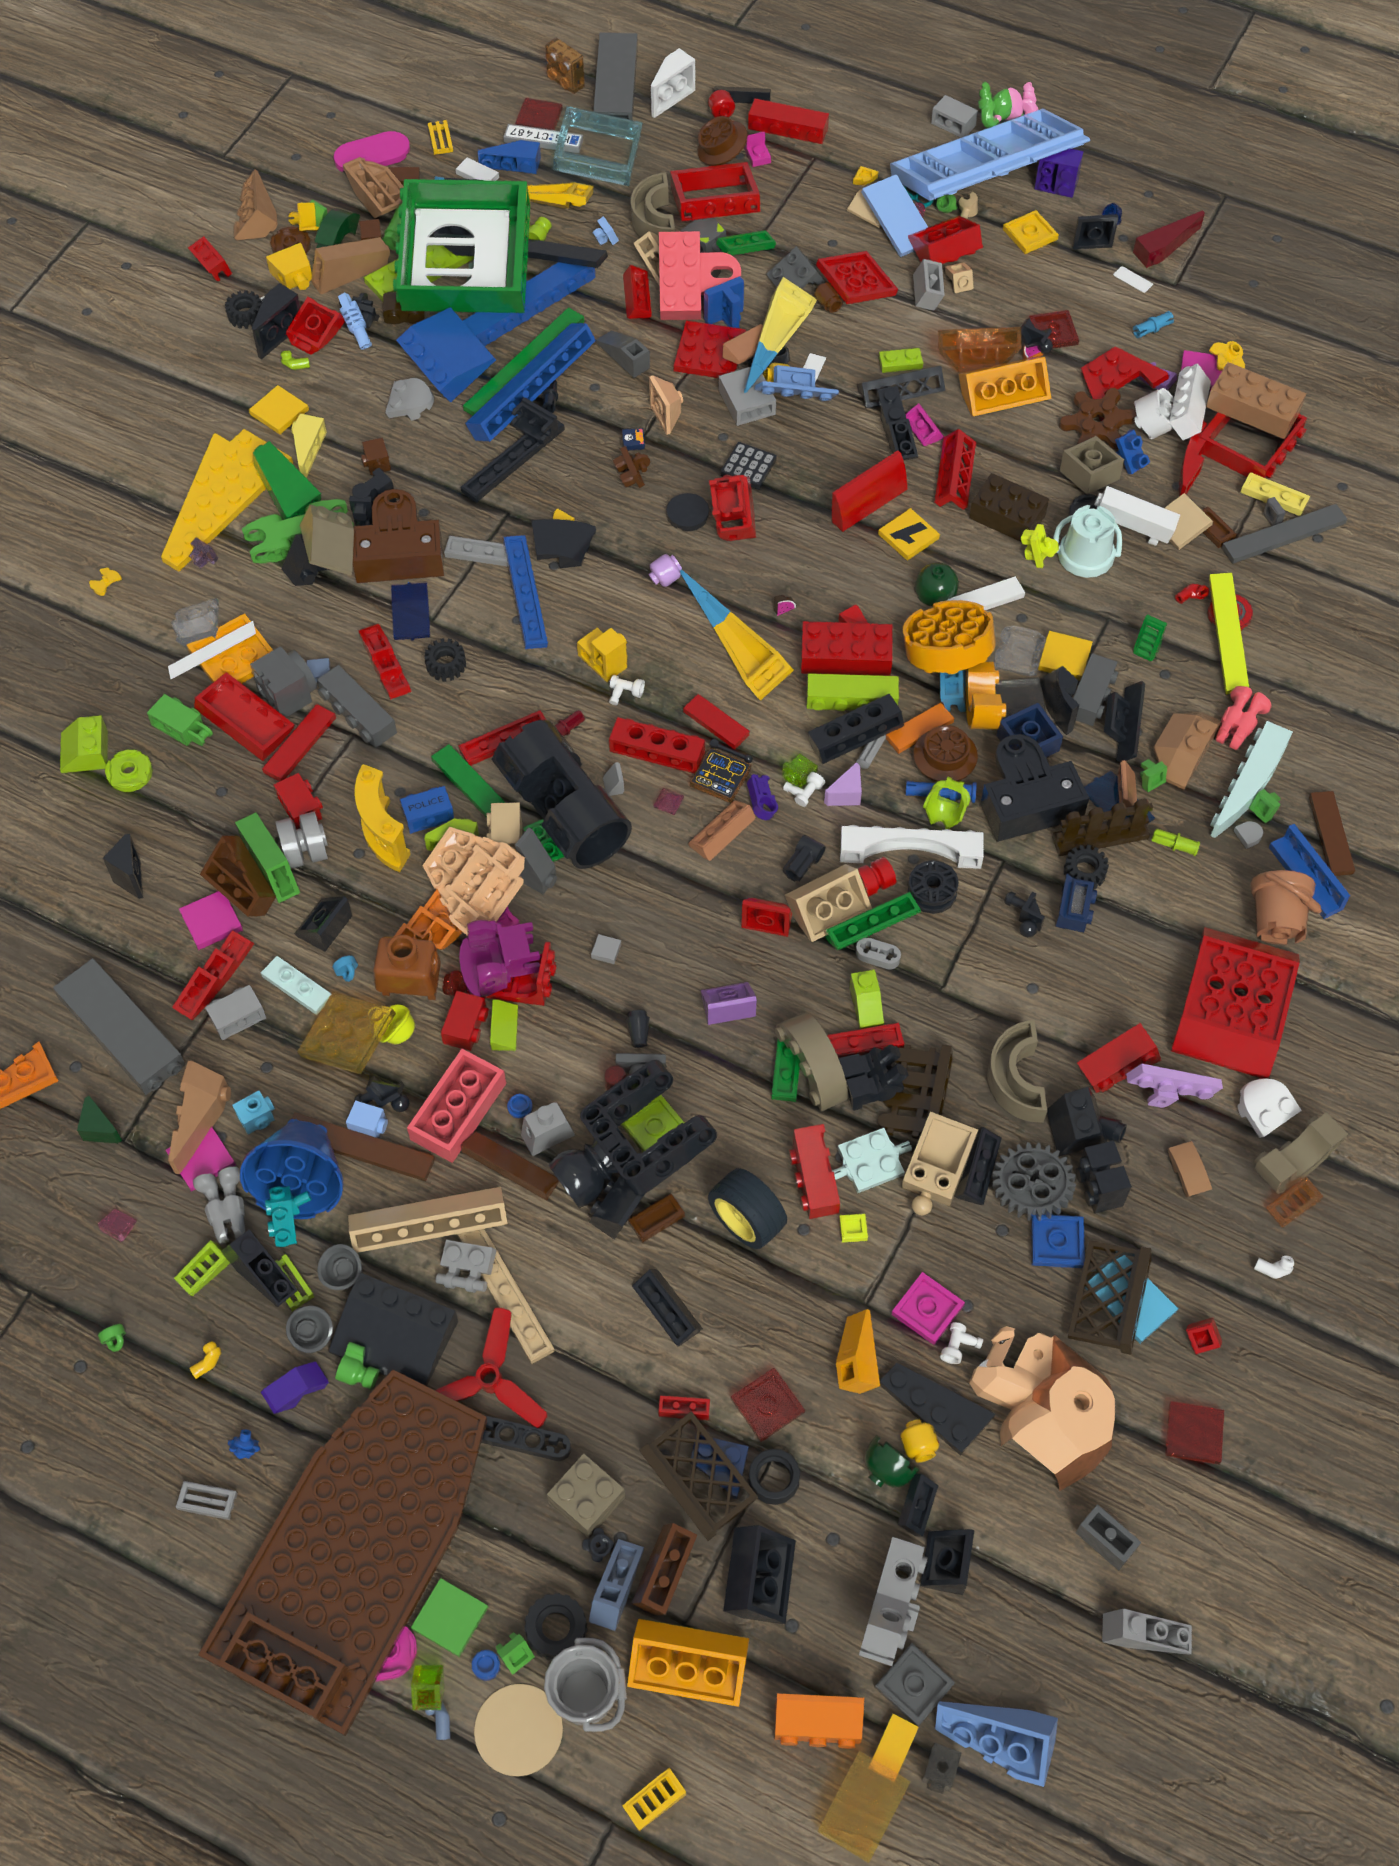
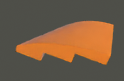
(432, 924)

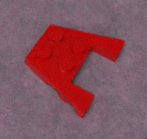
(1117, 369)

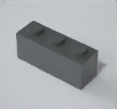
(1095, 688)

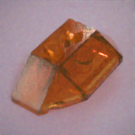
(979, 348)

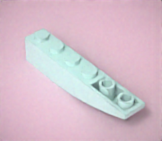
(1254, 775)

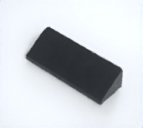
(746, 95)
(979, 1167)
(666, 1307)

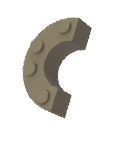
(645, 199)
(817, 1059)
(1006, 1084)
(1299, 1158)

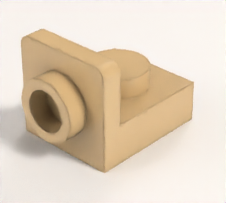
(961, 277)

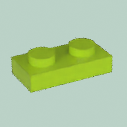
(900, 360)

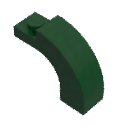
(335, 227)

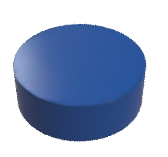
(486, 1665)

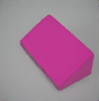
(923, 426)

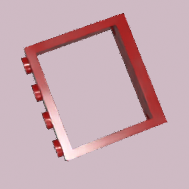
(715, 177)
(1240, 462)

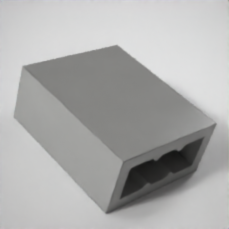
(749, 405)

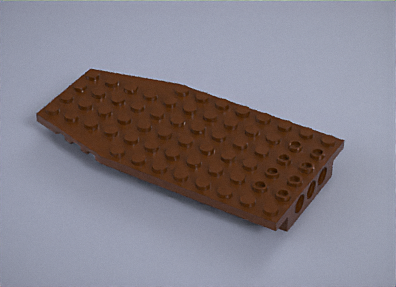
(351, 1552)

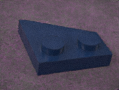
(735, 1453)

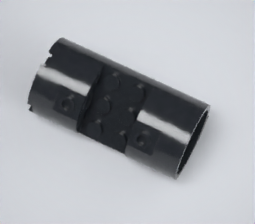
(574, 810)

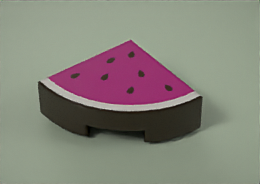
(783, 604)

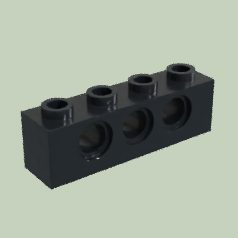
(856, 728)

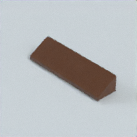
(510, 1165)

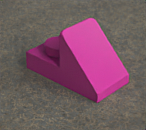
(757, 150)

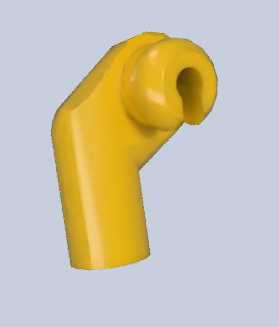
(209, 1362)

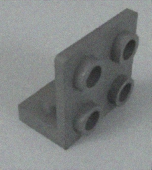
(796, 269)

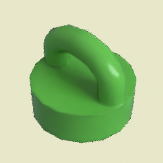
(946, 203)
(110, 1334)

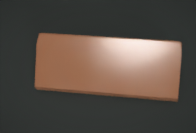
(743, 346)
(722, 830)

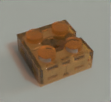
(565, 65)

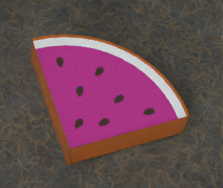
(1031, 352)

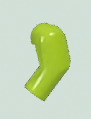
(293, 363)

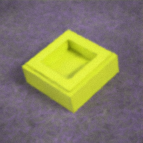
(853, 1228)

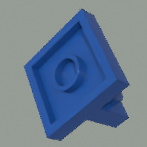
(725, 303)

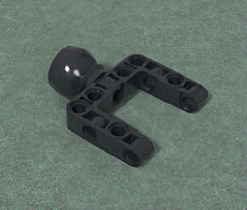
(585, 1170)

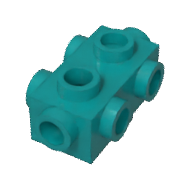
(283, 1208)

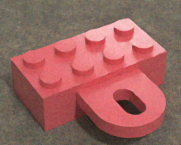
(687, 274)

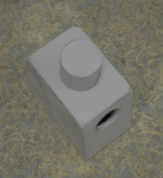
(545, 1128)

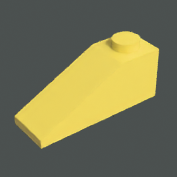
(308, 437)

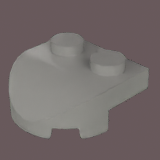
(409, 398)

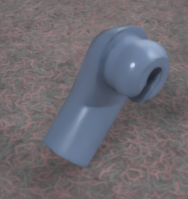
(442, 1722)

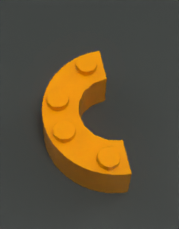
(983, 706)

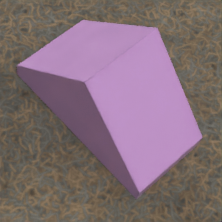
(845, 789)

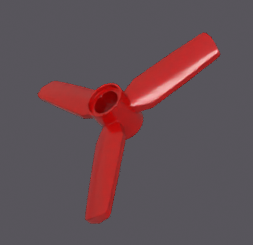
(505, 1390)

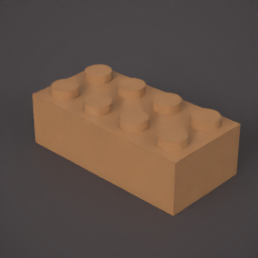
(1256, 400)

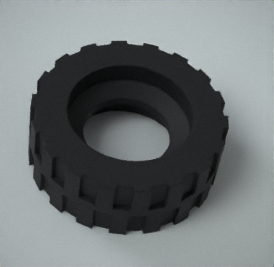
(546, 1606)

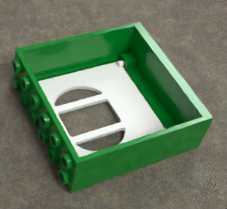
(485, 212)

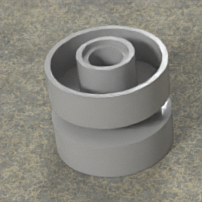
(307, 838)

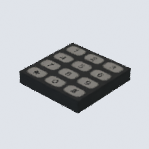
(749, 462)

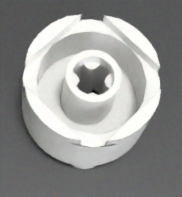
(1154, 413)

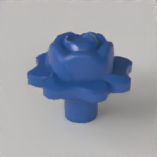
(244, 1445)

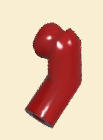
(1192, 591)

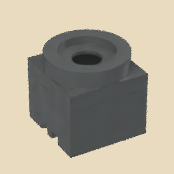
(284, 680)

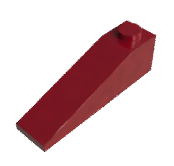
(1162, 242)

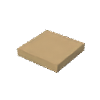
(1191, 521)

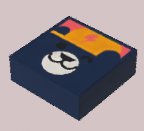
(633, 439)

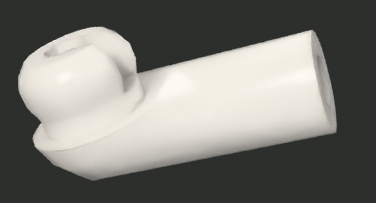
(1277, 1269)

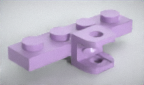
(1170, 1082)

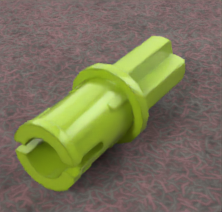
(1175, 841)

